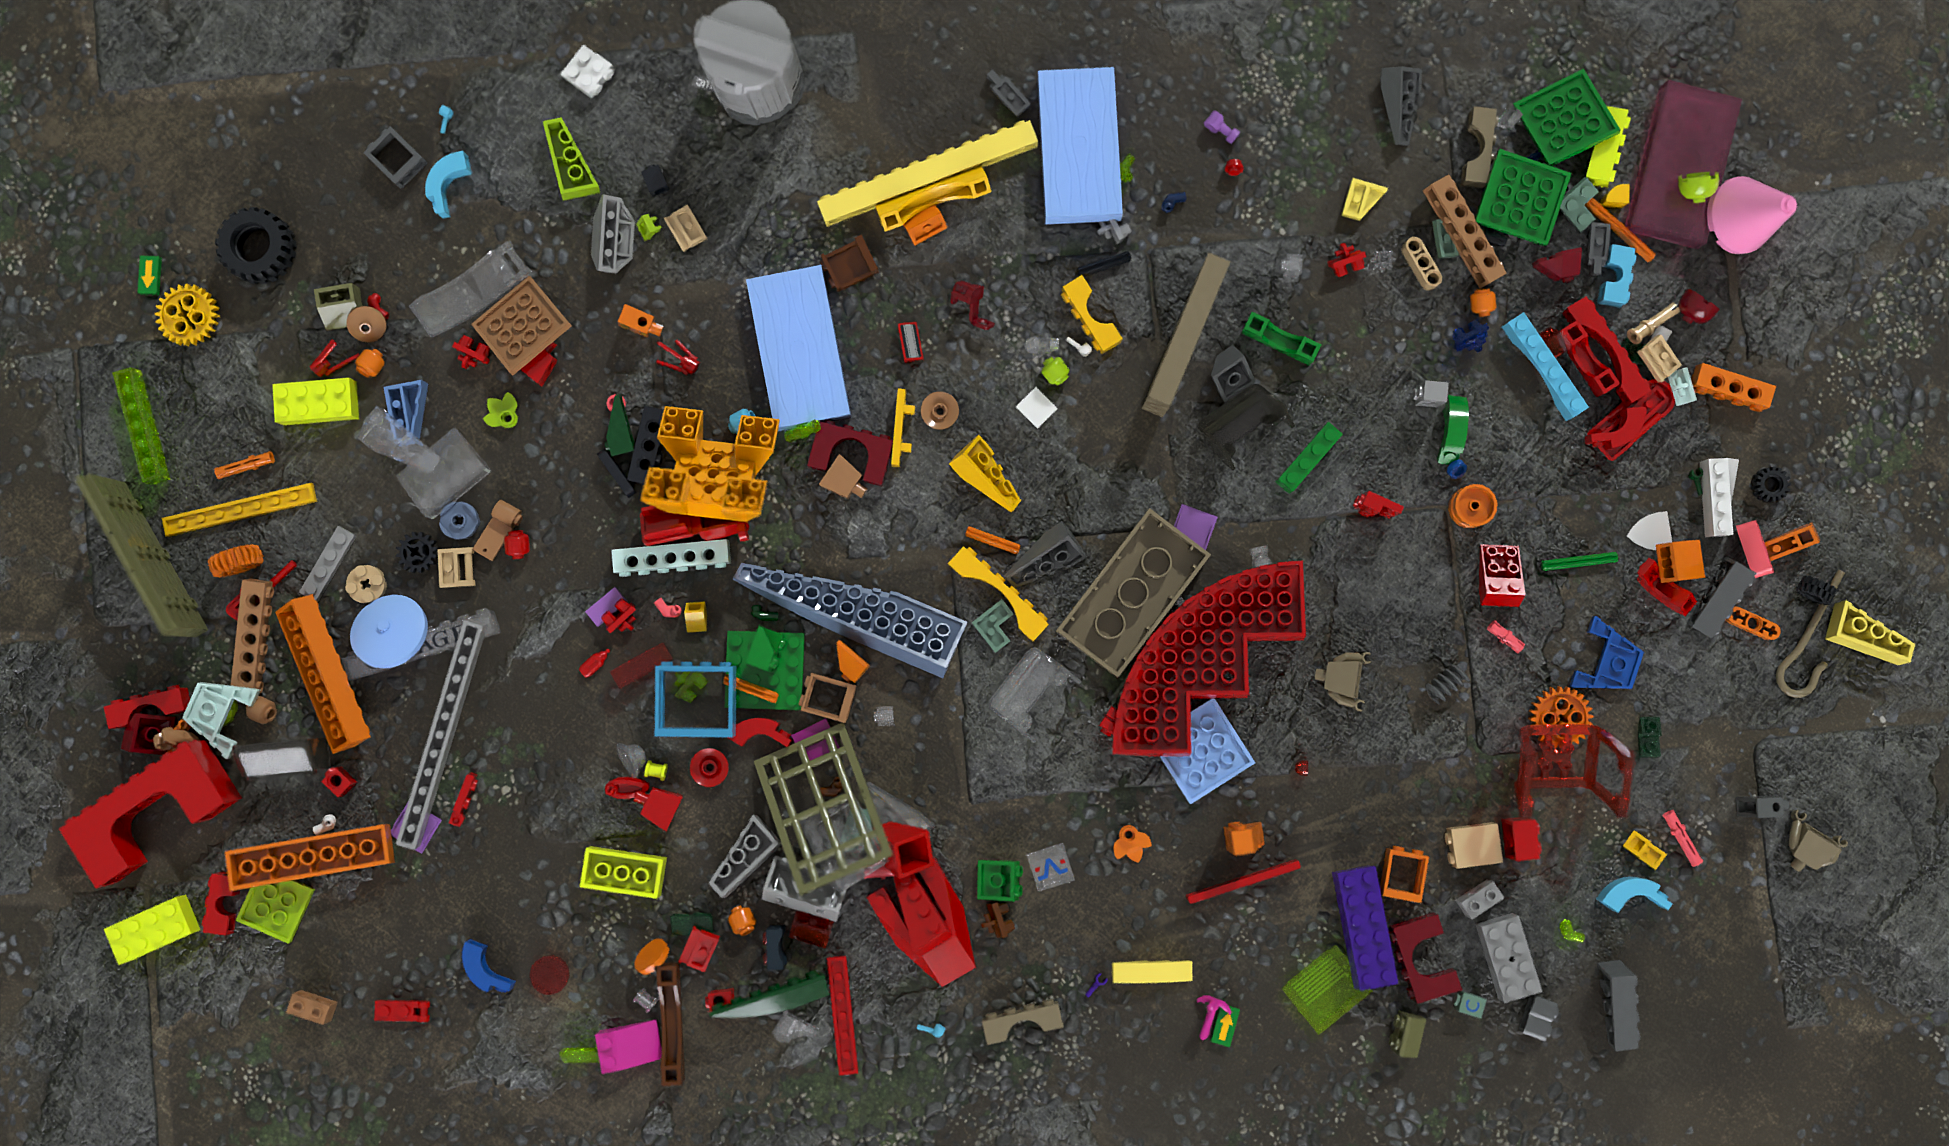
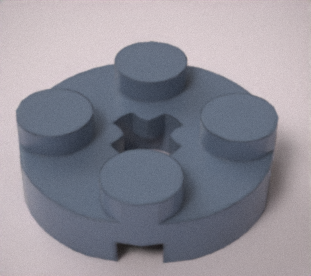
(448, 518)

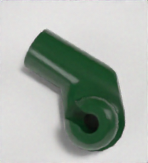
(763, 616)

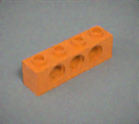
(1761, 391)

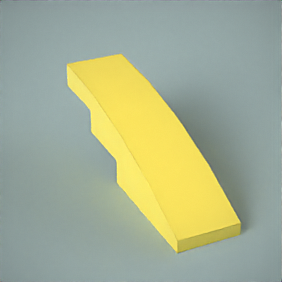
(1151, 971)

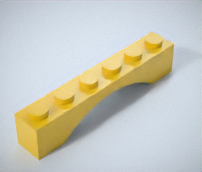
(960, 186)
(969, 566)

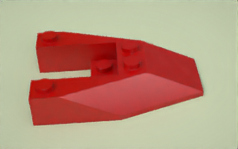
(949, 958)

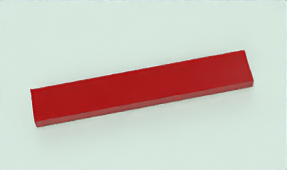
(1243, 881)
(842, 1015)

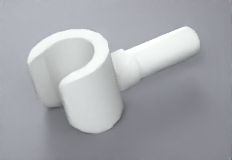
(1084, 349)

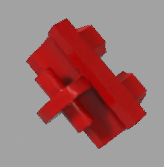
(1339, 264)
(464, 346)
(626, 610)

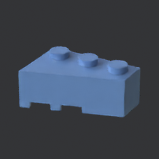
(407, 404)

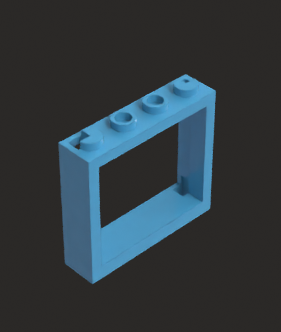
(661, 730)

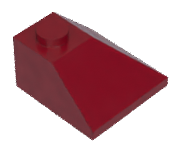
(141, 730)

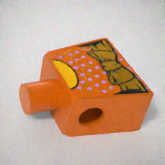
(630, 320)

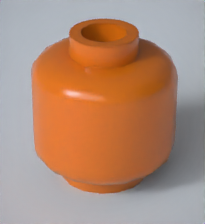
(1483, 302)
(369, 363)
(742, 920)

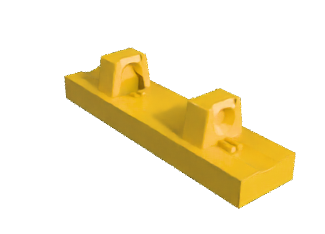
(901, 409)

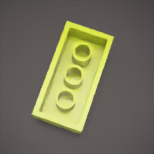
(315, 401)
(623, 872)
(152, 929)

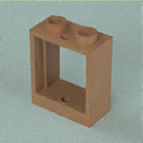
(846, 706)

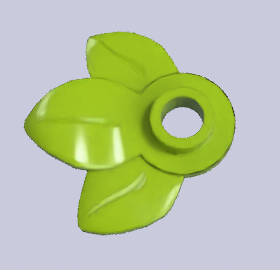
(500, 410)

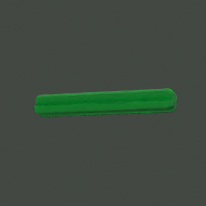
(1579, 561)

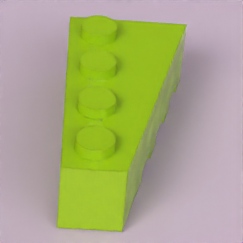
(570, 168)

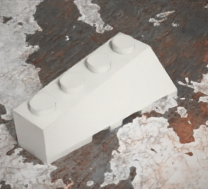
(1717, 495)

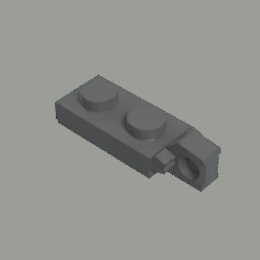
(1008, 94)
(1598, 247)

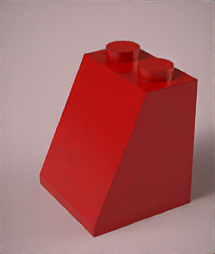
(909, 848)

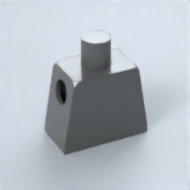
(1765, 806)

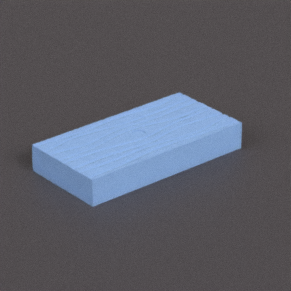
(1079, 145)
(798, 347)

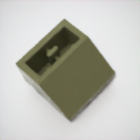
(336, 303)
(1407, 1034)

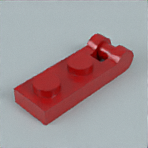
(401, 1010)

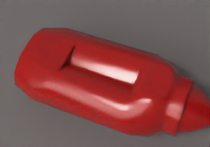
(593, 663)

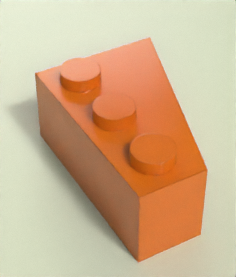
(1243, 837)

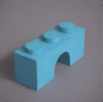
(1621, 261)

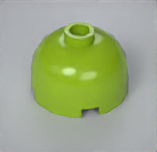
(1698, 186)

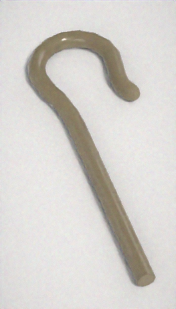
(1800, 647)

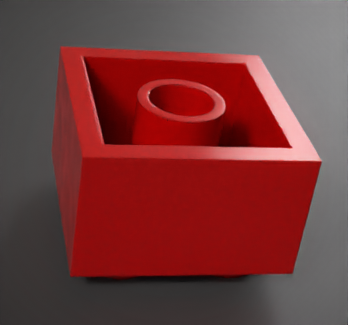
(1521, 838)

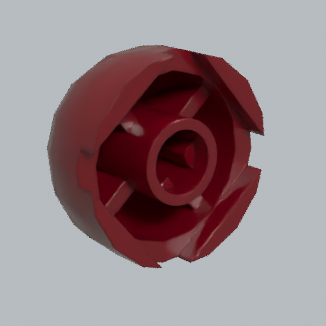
(1696, 308)

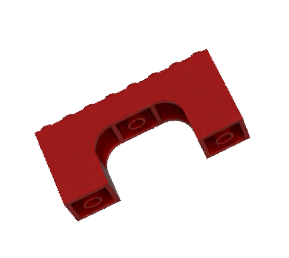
(103, 833)

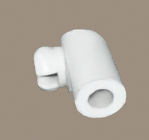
(327, 824)

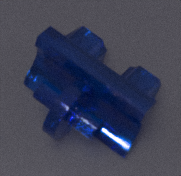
(1472, 339)

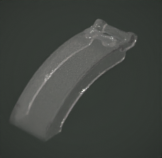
(470, 291)

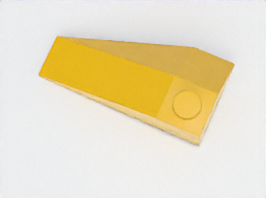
(978, 468)

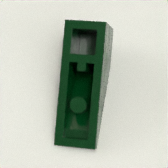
(619, 432)

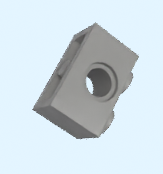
(1430, 393)
(1479, 899)

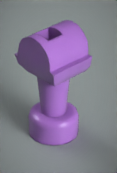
(1215, 124)

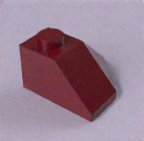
(1562, 266)

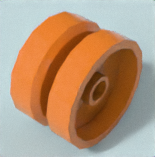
(1484, 506)

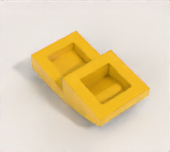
(1644, 850)

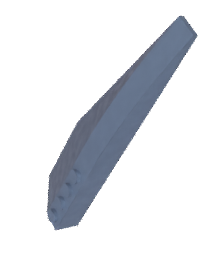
(868, 616)

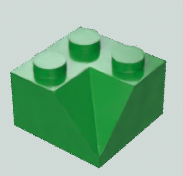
(766, 649)

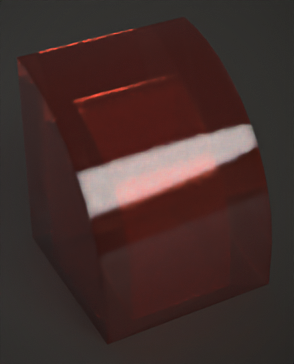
(1554, 341)

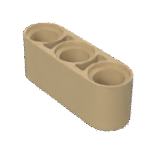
(1421, 254)

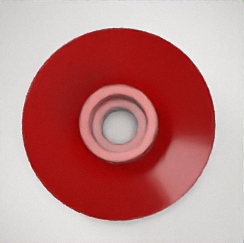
(699, 769)

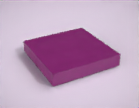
(819, 748)

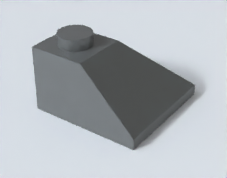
(1231, 373)

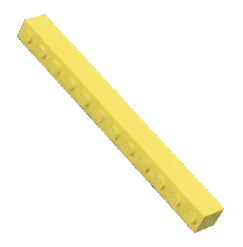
(935, 168)

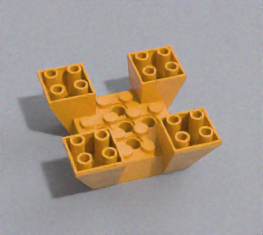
(711, 475)

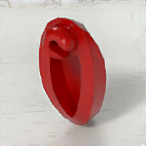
(625, 787)

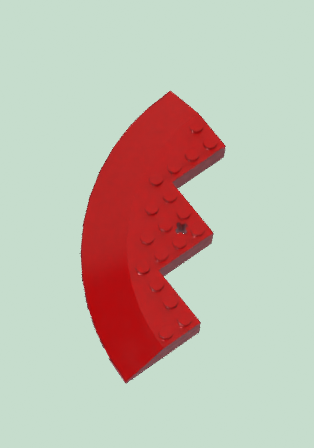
(1198, 649)

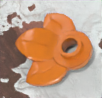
(1131, 846)

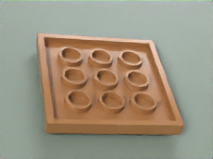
(521, 325)

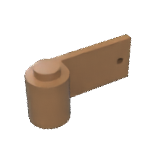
(503, 520)

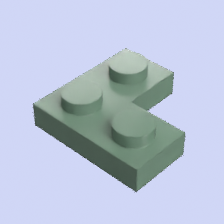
(1574, 202)
(989, 624)

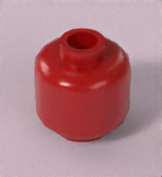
(516, 544)

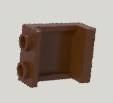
(849, 264)

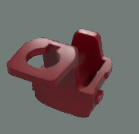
(972, 295)

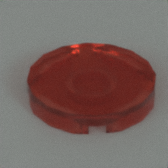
(549, 975)

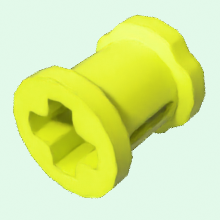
(656, 770)

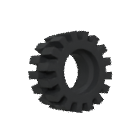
(1781, 480)
(1816, 590)

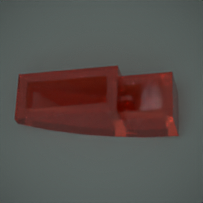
(640, 665)

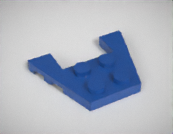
(1617, 662)

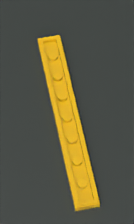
(239, 509)

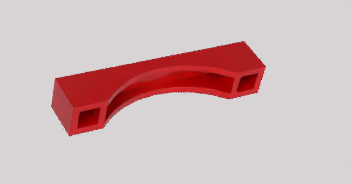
(1632, 385)

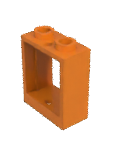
(1416, 895)

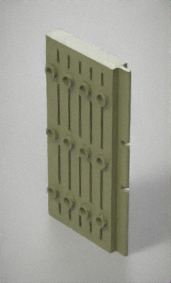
(142, 556)

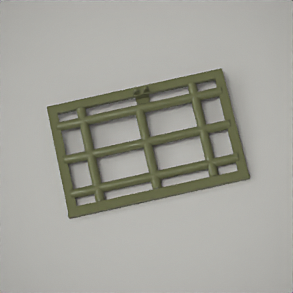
(822, 807)

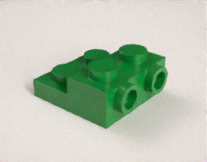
(999, 880)

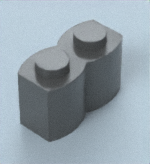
(1538, 1017)

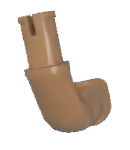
(171, 738)

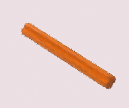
(1621, 230)

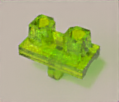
(685, 692)

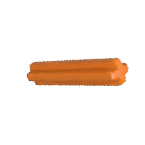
(992, 540)
(753, 689)

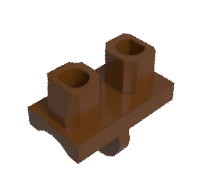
(994, 919)

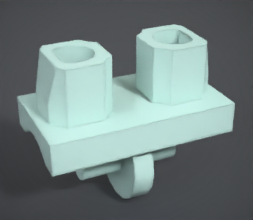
(1682, 387)

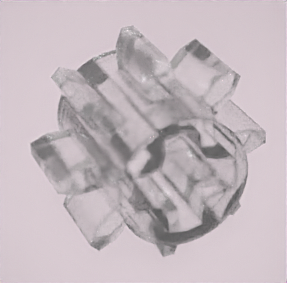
(1381, 265)

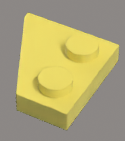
(1361, 198)

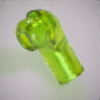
(1568, 932)

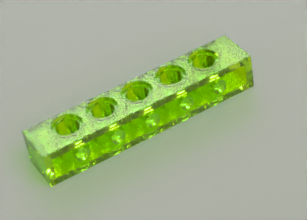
(141, 426)

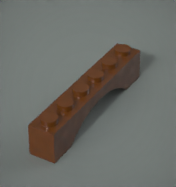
(672, 1028)

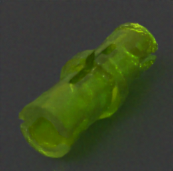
(802, 431)

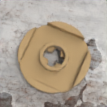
(360, 574)

